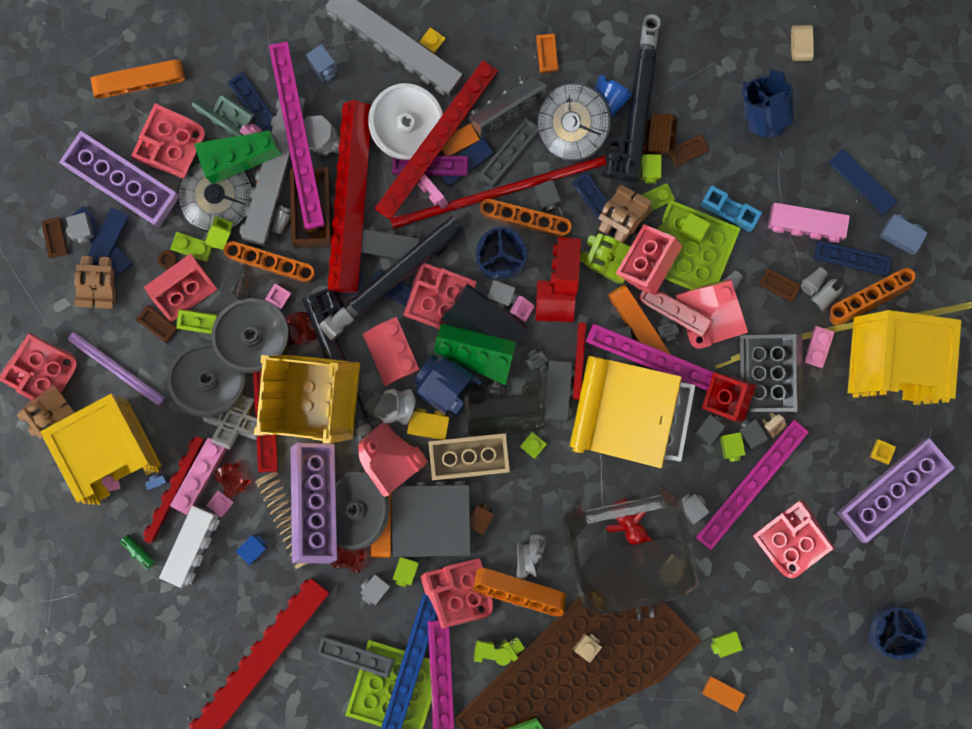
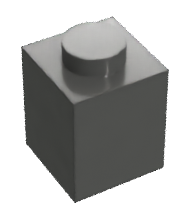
(547, 195)
(710, 429)
(752, 433)

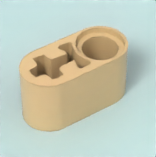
(802, 43)

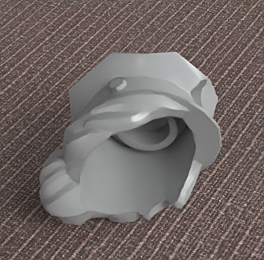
(321, 135)
(395, 406)
(530, 556)

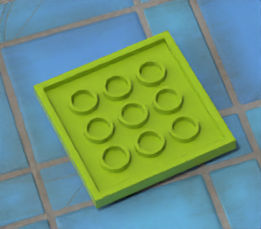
(702, 261)
(373, 692)

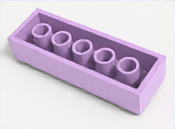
(119, 179)
(895, 490)
(313, 503)

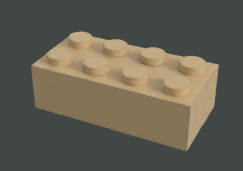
(469, 457)

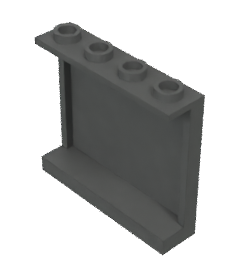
(431, 520)

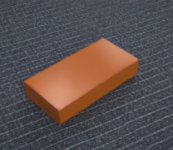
(547, 53)
(460, 140)
(723, 694)

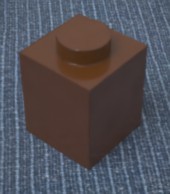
(480, 518)

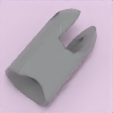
(827, 295)

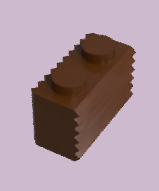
(661, 134)

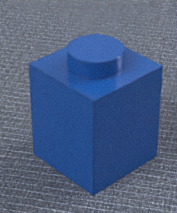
(252, 549)

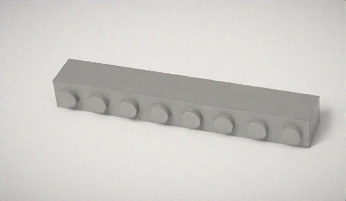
(396, 44)
(268, 186)

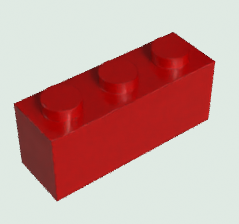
(566, 265)

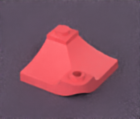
(168, 142)
(433, 294)
(721, 305)
(37, 367)
(388, 458)
(794, 540)
(453, 594)

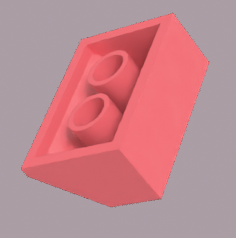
(649, 259)
(180, 287)
(391, 351)

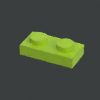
(659, 196)
(186, 244)
(195, 321)

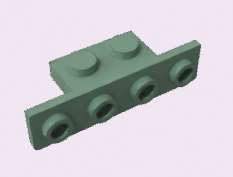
(225, 114)

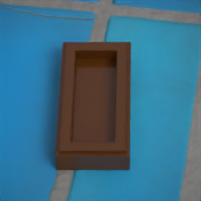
(689, 150)
(55, 238)
(779, 285)
(156, 324)

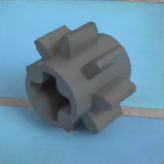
(667, 330)
(536, 360)

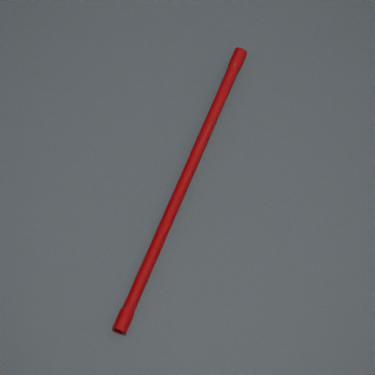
(406, 219)

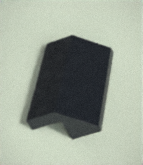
(479, 314)

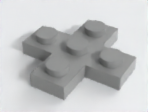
(234, 422)

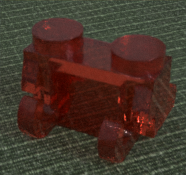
(299, 329)
(231, 479)
(349, 559)

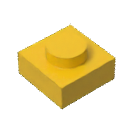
(432, 40)
(882, 451)

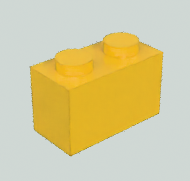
(428, 425)

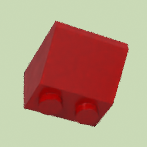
(553, 305)
(729, 396)

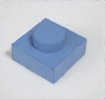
(156, 481)

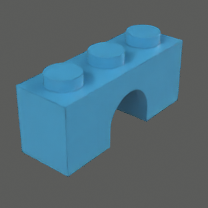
(738, 214)

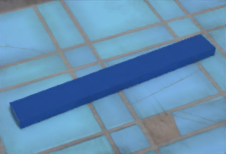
(410, 666)

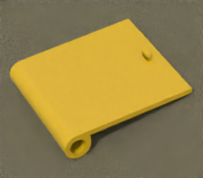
(624, 410)

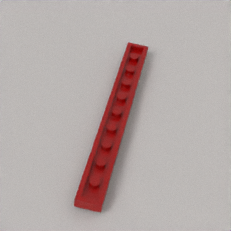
(436, 140)

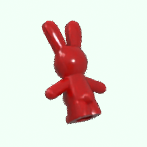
(634, 532)

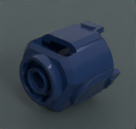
(768, 104)
(508, 246)
(443, 384)
(904, 640)

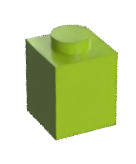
(651, 169)
(693, 227)
(218, 232)
(732, 446)
(405, 571)
(726, 644)

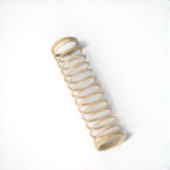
(264, 479)

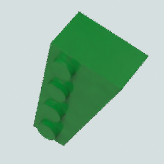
(236, 154)
(476, 351)

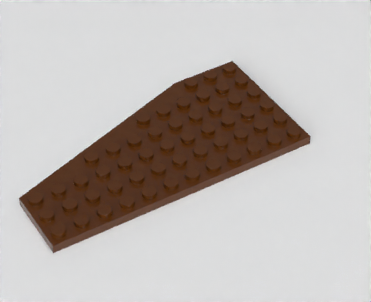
(563, 687)

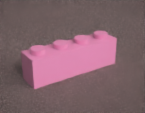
(808, 222)
(198, 476)

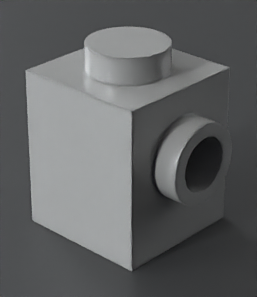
(79, 228)
(502, 294)
(694, 507)
(374, 589)

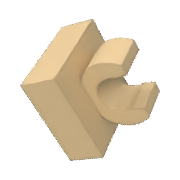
(774, 426)

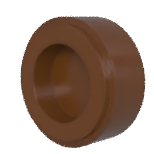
(167, 259)

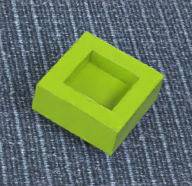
(533, 445)

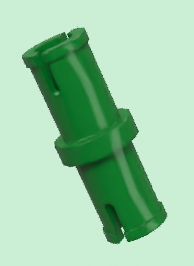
(137, 552)

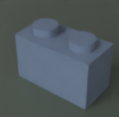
(322, 63)
(903, 234)

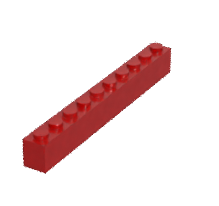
(349, 198)
(264, 655)

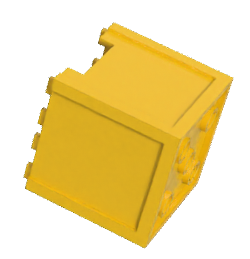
(905, 354)
(307, 397)
(100, 443)

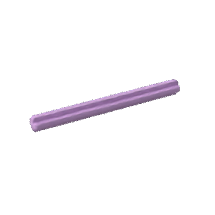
(115, 368)

